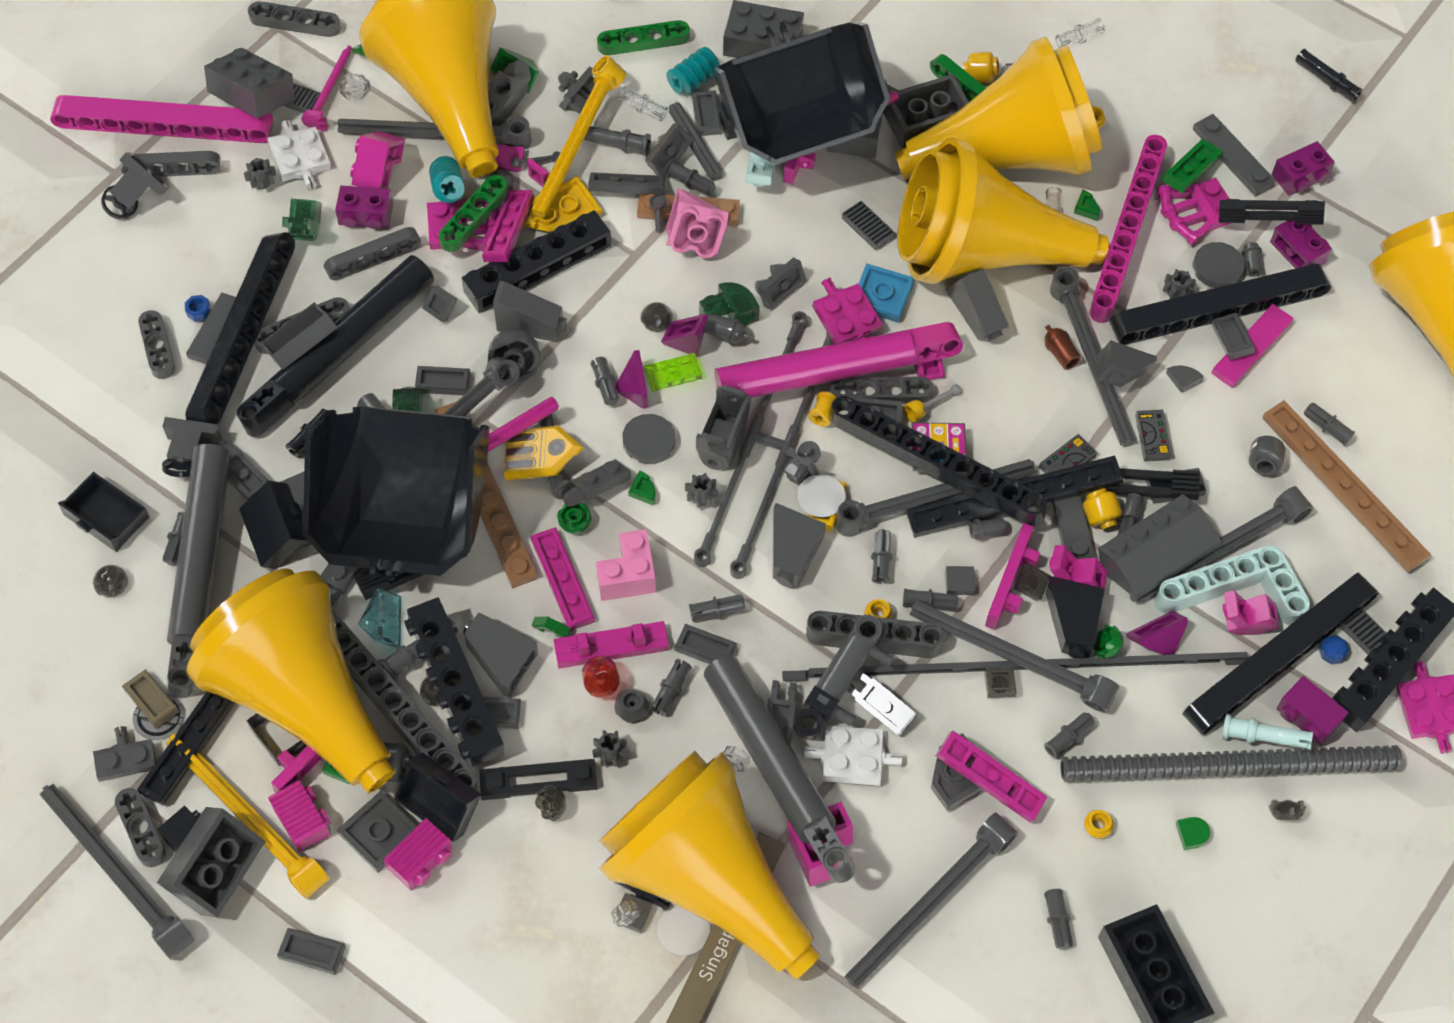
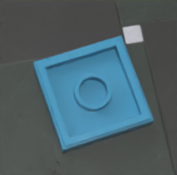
(886, 291)

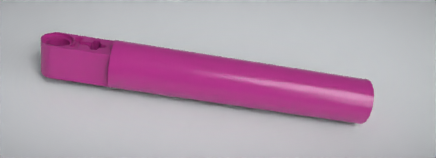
(842, 360)

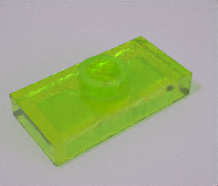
(673, 372)

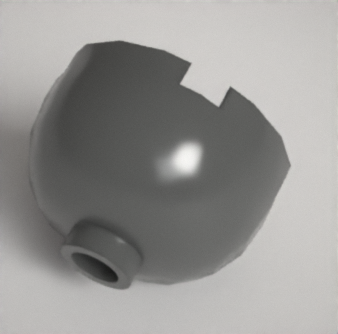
(518, 347)

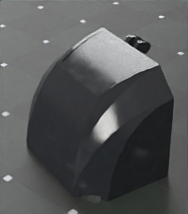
(804, 92)
(393, 489)

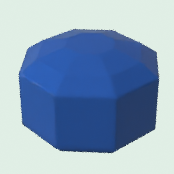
(197, 308)
(1334, 649)

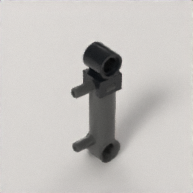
(838, 676)

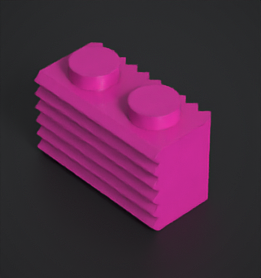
(299, 815)
(418, 854)

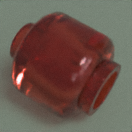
(600, 676)

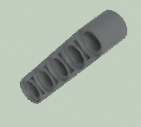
(888, 642)

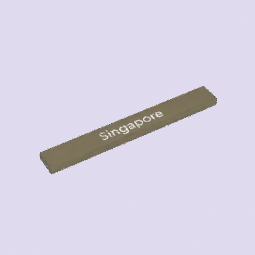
(714, 957)

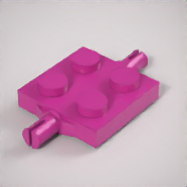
(846, 313)
(1428, 706)

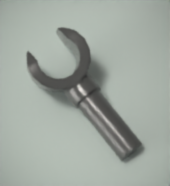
(658, 202)

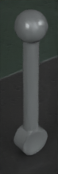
(516, 162)

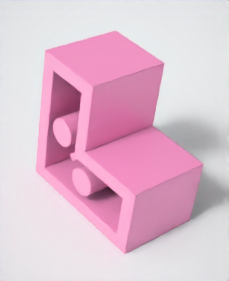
(630, 574)

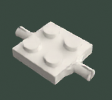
(299, 154)
(852, 755)

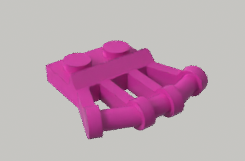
(1204, 198)
(440, 213)

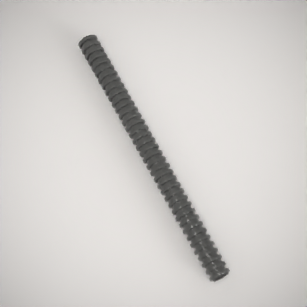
(1233, 763)

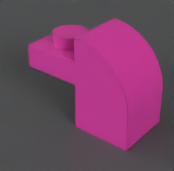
(1084, 571)
(1251, 615)

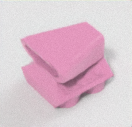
(695, 225)

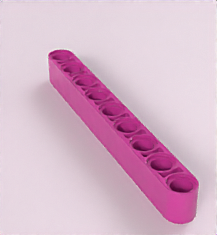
(159, 119)
(1127, 229)

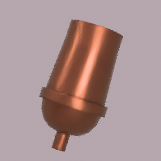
(1060, 345)

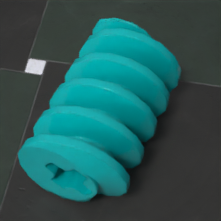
(692, 71)
(446, 179)

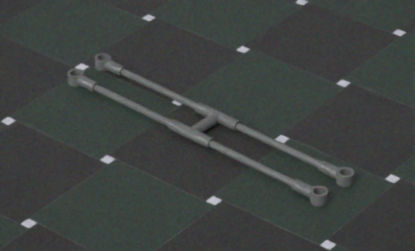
(755, 436)

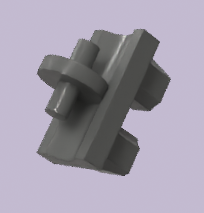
(573, 97)
(803, 462)

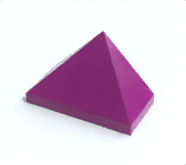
(686, 334)
(632, 382)
(1161, 633)

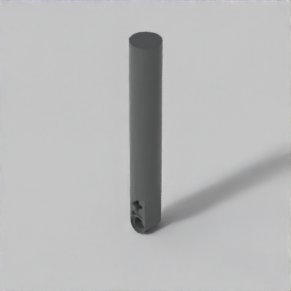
(196, 557)
(778, 764)

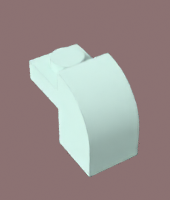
(759, 171)

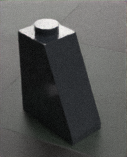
(1075, 614)

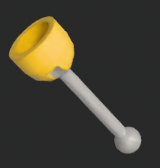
(916, 409)

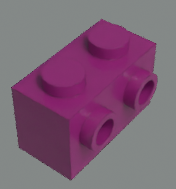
(1303, 168)
(364, 207)
(1300, 244)
(1311, 710)

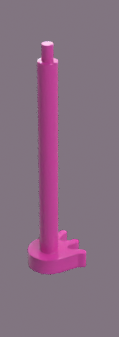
(314, 117)

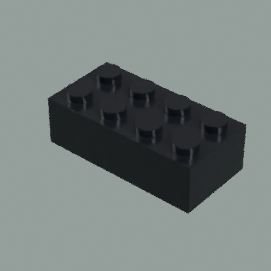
(1154, 969)

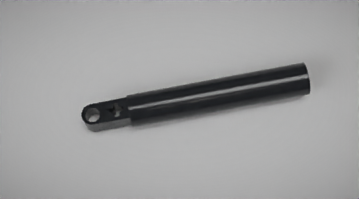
(353, 330)

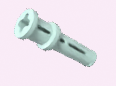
(1252, 730)

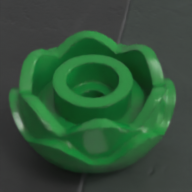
(576, 526)
(1108, 642)

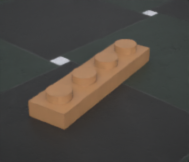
(728, 205)

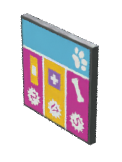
(949, 434)

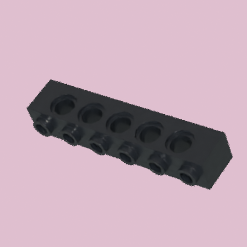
(528, 272)
(1437, 612)
(432, 616)

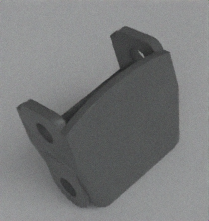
(723, 431)

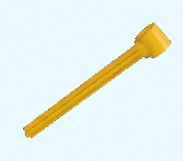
(607, 77)
(302, 872)

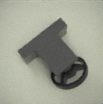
(132, 186)
(184, 437)

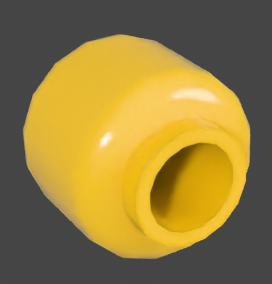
(982, 66)
(1102, 509)

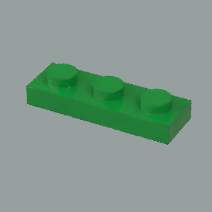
(1192, 166)

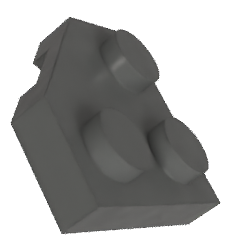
(950, 785)

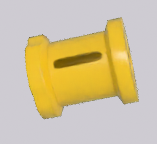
(823, 409)

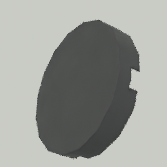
(1218, 264)
(648, 438)

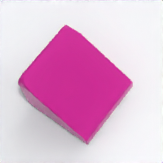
(537, 172)
(930, 369)

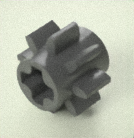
(260, 173)
(1179, 284)
(701, 490)
(616, 745)

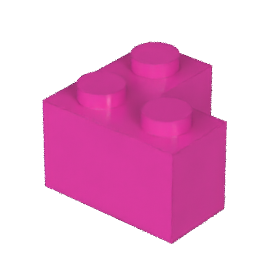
(375, 159)
(805, 854)

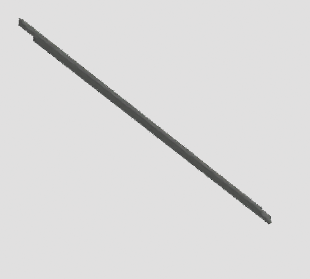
(1229, 658)

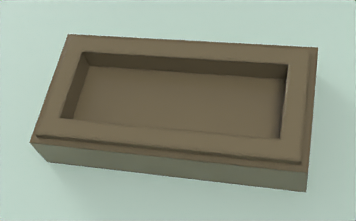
(150, 698)

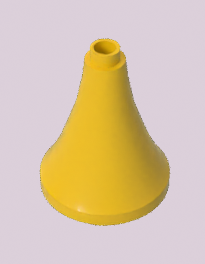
(443, 63)
(1024, 119)
(972, 218)
(1419, 276)
(282, 658)
(700, 852)

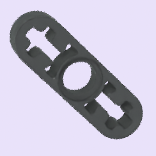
(153, 354)
(155, 841)

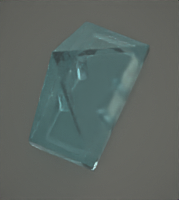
(383, 618)

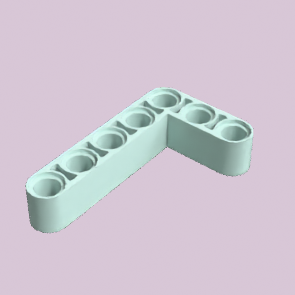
(1235, 579)

